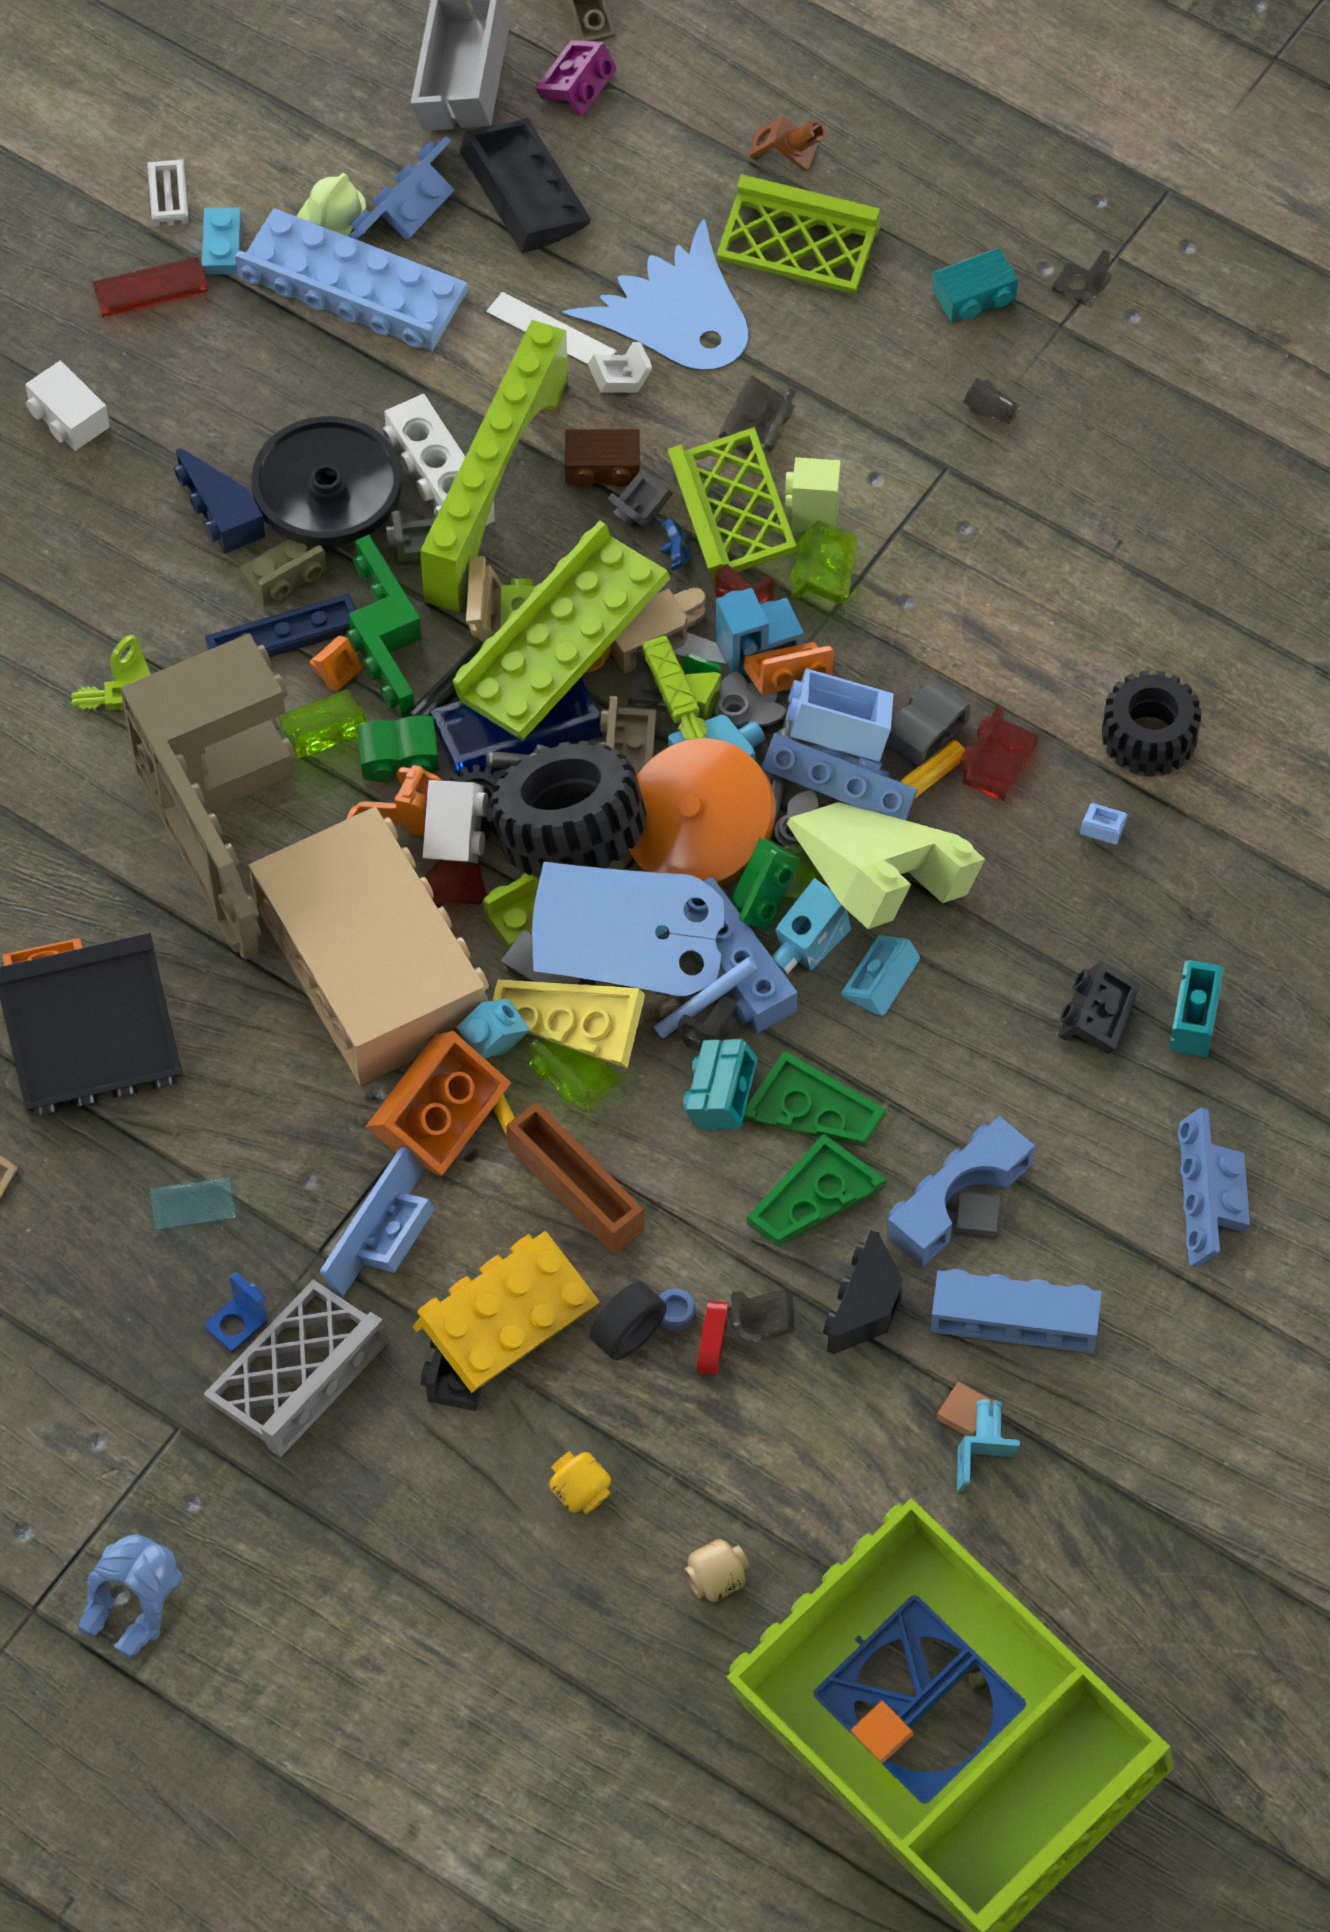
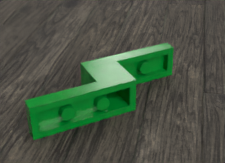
(383, 627)

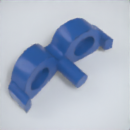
(679, 550)

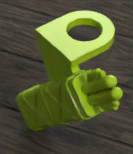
(125, 671)
(681, 691)

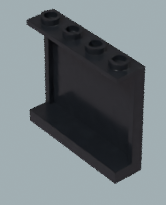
(88, 1024)

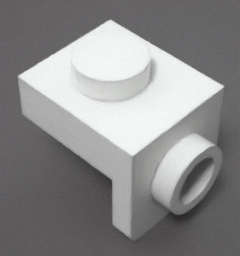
(621, 372)

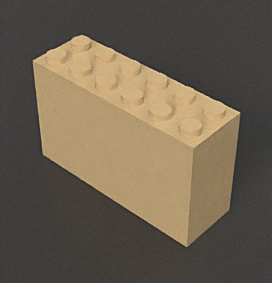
(367, 942)

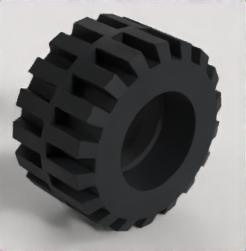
(1157, 698)

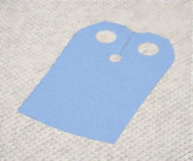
(605, 923)

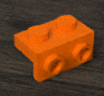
(779, 668)

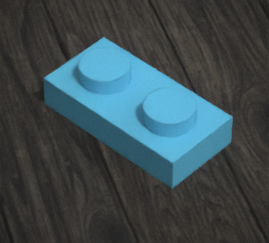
(221, 240)

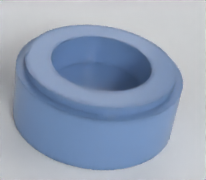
(680, 1310)

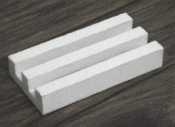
(169, 215)

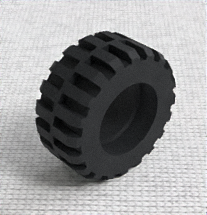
(568, 808)

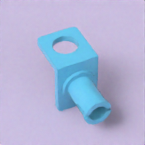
(986, 1442)

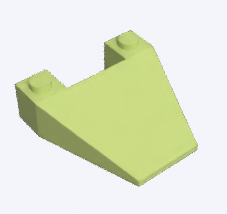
(868, 851)

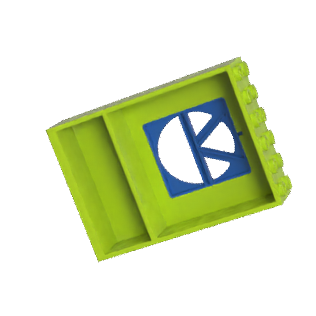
(1030, 1800)

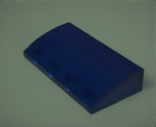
(471, 736)

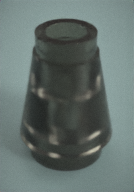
(990, 401)

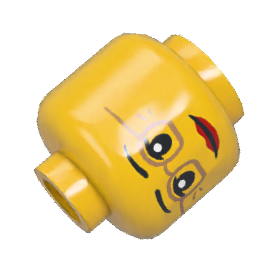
(580, 1482)

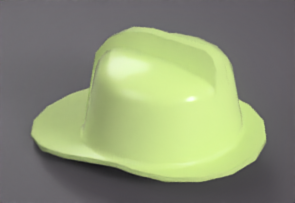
(333, 204)

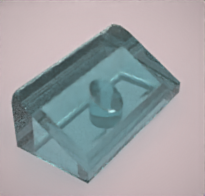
(192, 1202)

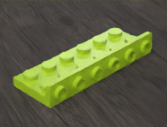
(558, 632)

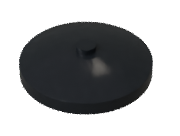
(326, 481)

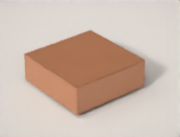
(960, 1409)

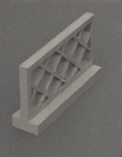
(318, 1390)

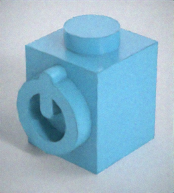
(493, 1028)

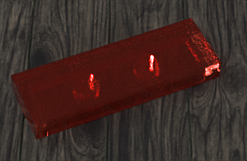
(150, 286)

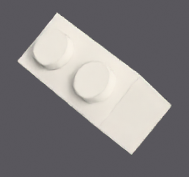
(66, 406)
(454, 821)

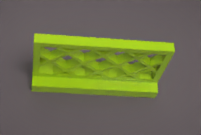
(800, 206)
(700, 505)

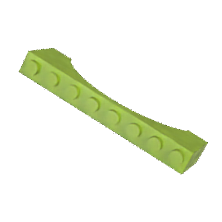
(531, 383)

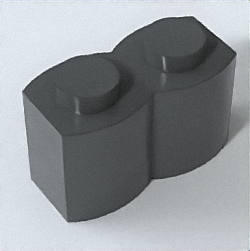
(927, 722)

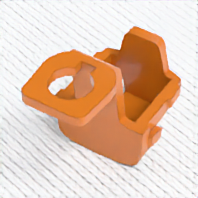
(409, 804)

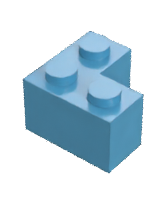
(753, 628)

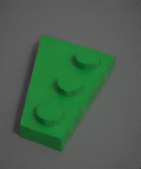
(814, 1191)

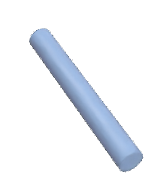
(706, 996)

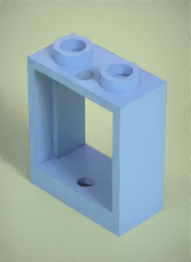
(840, 714)

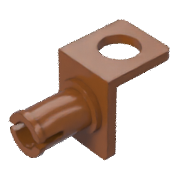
(792, 142)

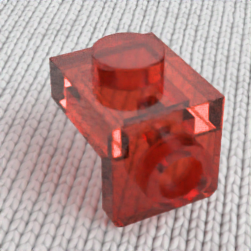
(729, 580)
(456, 883)

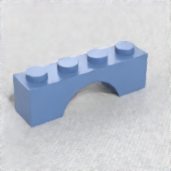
(992, 1158)

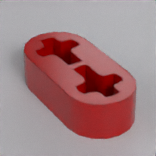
(712, 1337)

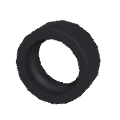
(628, 1320)

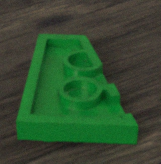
(813, 1104)

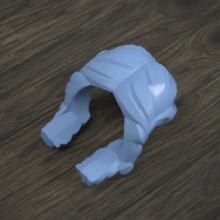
(148, 1572)

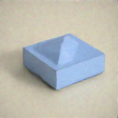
(1103, 823)

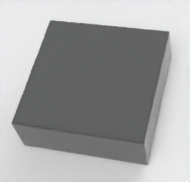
(978, 1214)

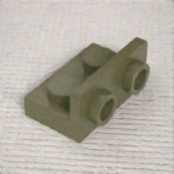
(283, 570)

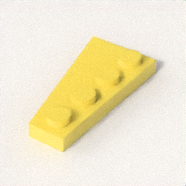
(579, 1017)

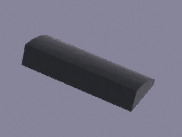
(523, 184)

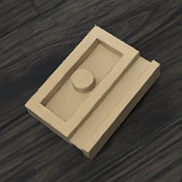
(483, 599)

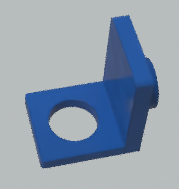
(246, 1304)

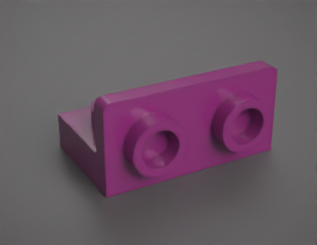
(578, 75)

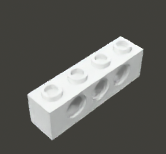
(423, 445)

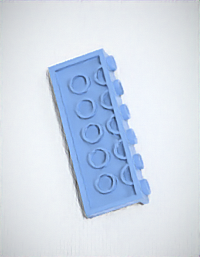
(351, 279)

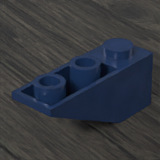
(225, 504)

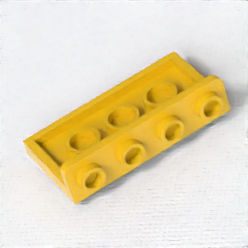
(506, 1310)

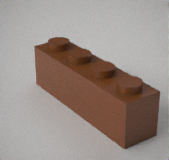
(575, 1178)

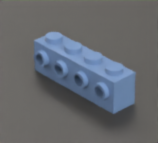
(766, 993)
(1015, 1311)

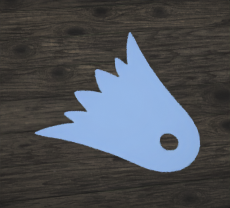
(677, 308)

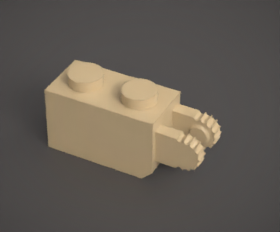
(663, 616)

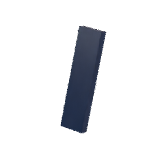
(293, 628)

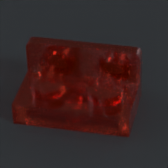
(997, 755)

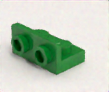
(764, 883)

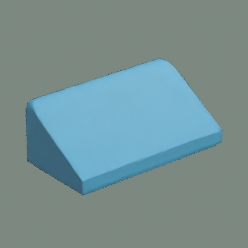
(881, 974)

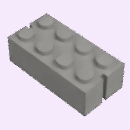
(460, 64)

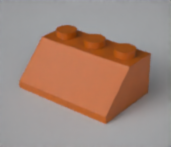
(439, 1102)

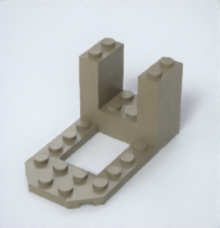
(200, 742)

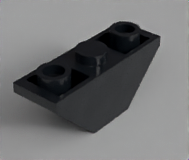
(866, 1298)

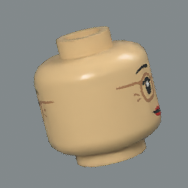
(716, 1570)

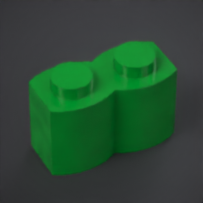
(397, 744)

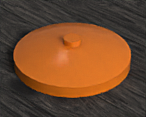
(703, 810)

